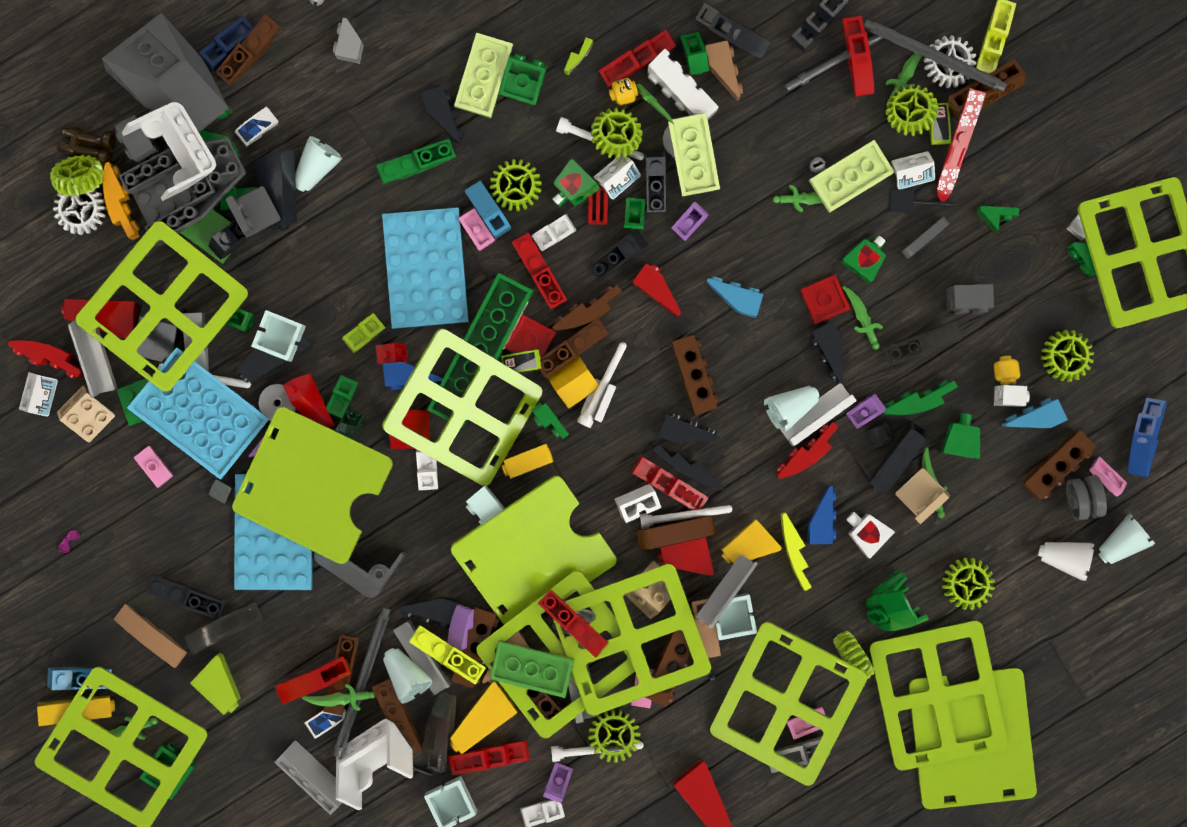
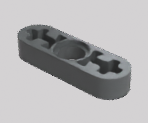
(925, 237)

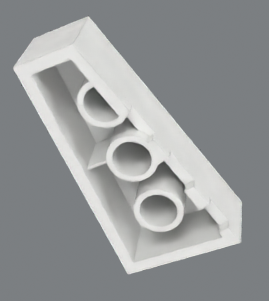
(680, 86)

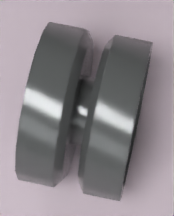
(1086, 498)

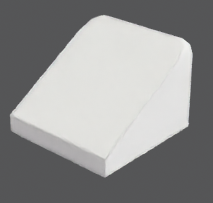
(1076, 228)

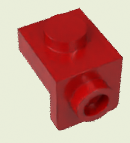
(391, 353)

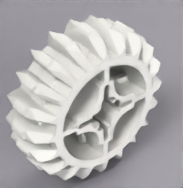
(952, 46)
(86, 222)

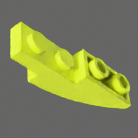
(447, 655)

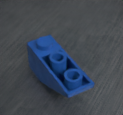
(398, 373)
(820, 525)

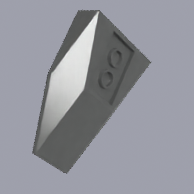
(163, 69)
(153, 177)

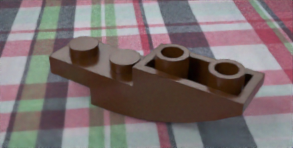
(249, 51)
(581, 316)
(573, 347)
(347, 648)

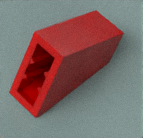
(688, 556)

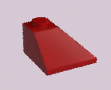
(418, 422)

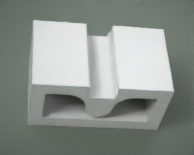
(1011, 395)
(637, 501)

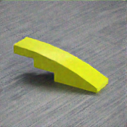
(995, 36)
(793, 544)

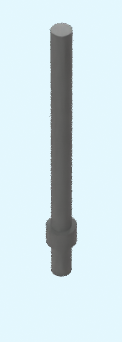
(804, 78)

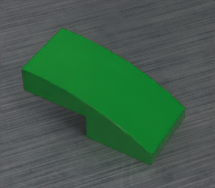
(341, 397)

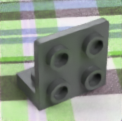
(253, 211)

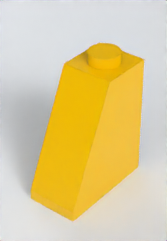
(527, 461)
(750, 542)

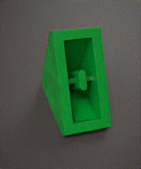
(242, 320)

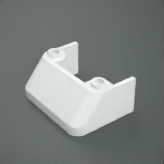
(184, 141)
(366, 754)

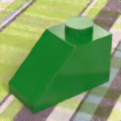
(695, 53)

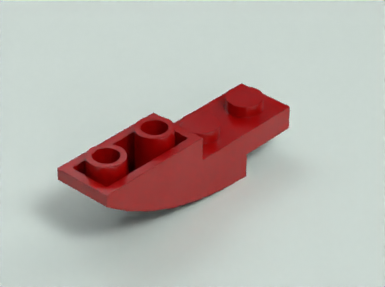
(859, 56)
(539, 270)
(42, 353)
(802, 458)
(573, 623)

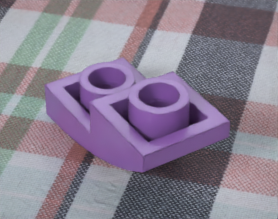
(460, 624)

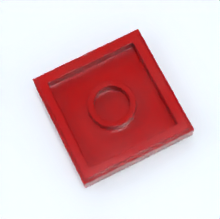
(825, 299)
(530, 336)

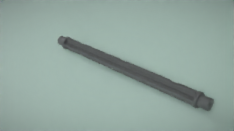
(935, 55)
(362, 680)

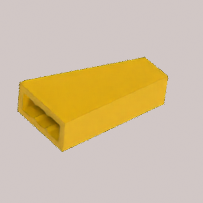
(52, 711)
(486, 715)

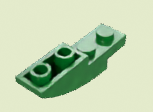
(416, 162)
(914, 404)

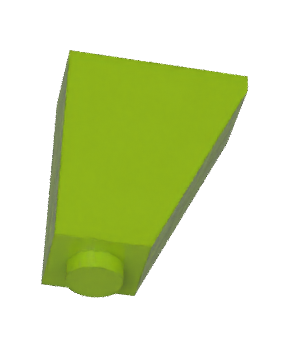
(218, 685)

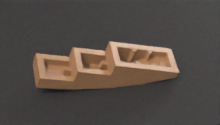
(150, 635)

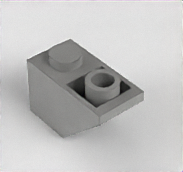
(349, 44)

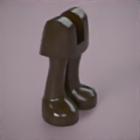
(107, 140)

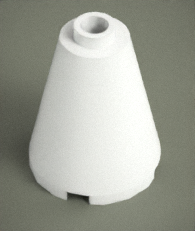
(1068, 557)

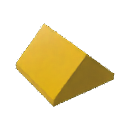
(573, 382)

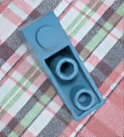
(488, 209)
(741, 300)
(1044, 416)
(69, 678)

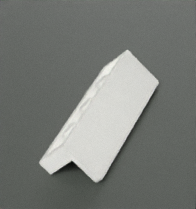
(827, 408)

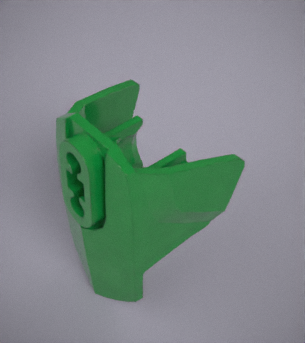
(890, 607)

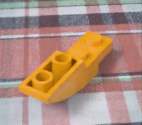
(114, 197)

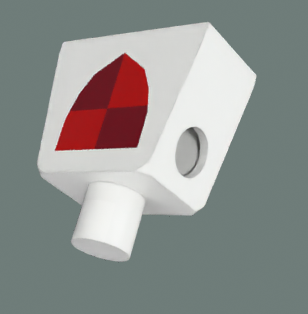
(868, 533)

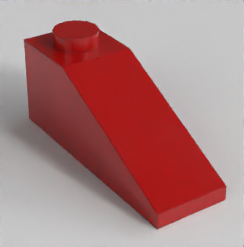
(654, 285)
(307, 399)

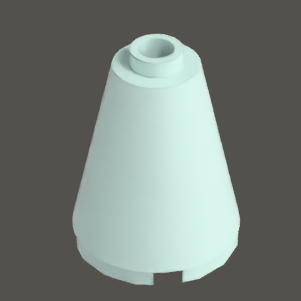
(315, 163)
(791, 406)
(1125, 541)
(405, 675)

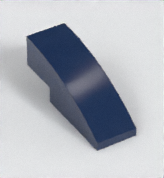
(224, 43)

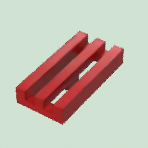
(597, 221)

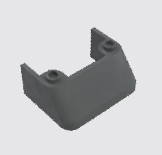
(368, 583)

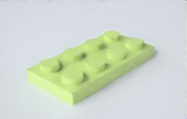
(483, 75)
(694, 154)
(851, 176)

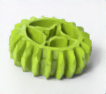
(898, 105)
(618, 123)
(77, 175)
(508, 191)
(1063, 372)
(985, 586)
(852, 652)
(624, 749)

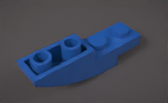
(1145, 437)

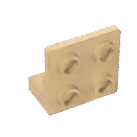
(85, 414)
(922, 495)
(652, 597)

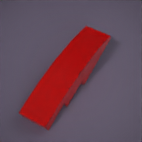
(637, 58)
(669, 484)
(489, 757)

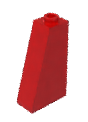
(116, 316)
(313, 680)
(702, 795)

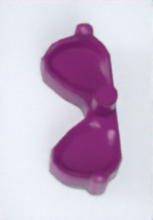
(65, 546)

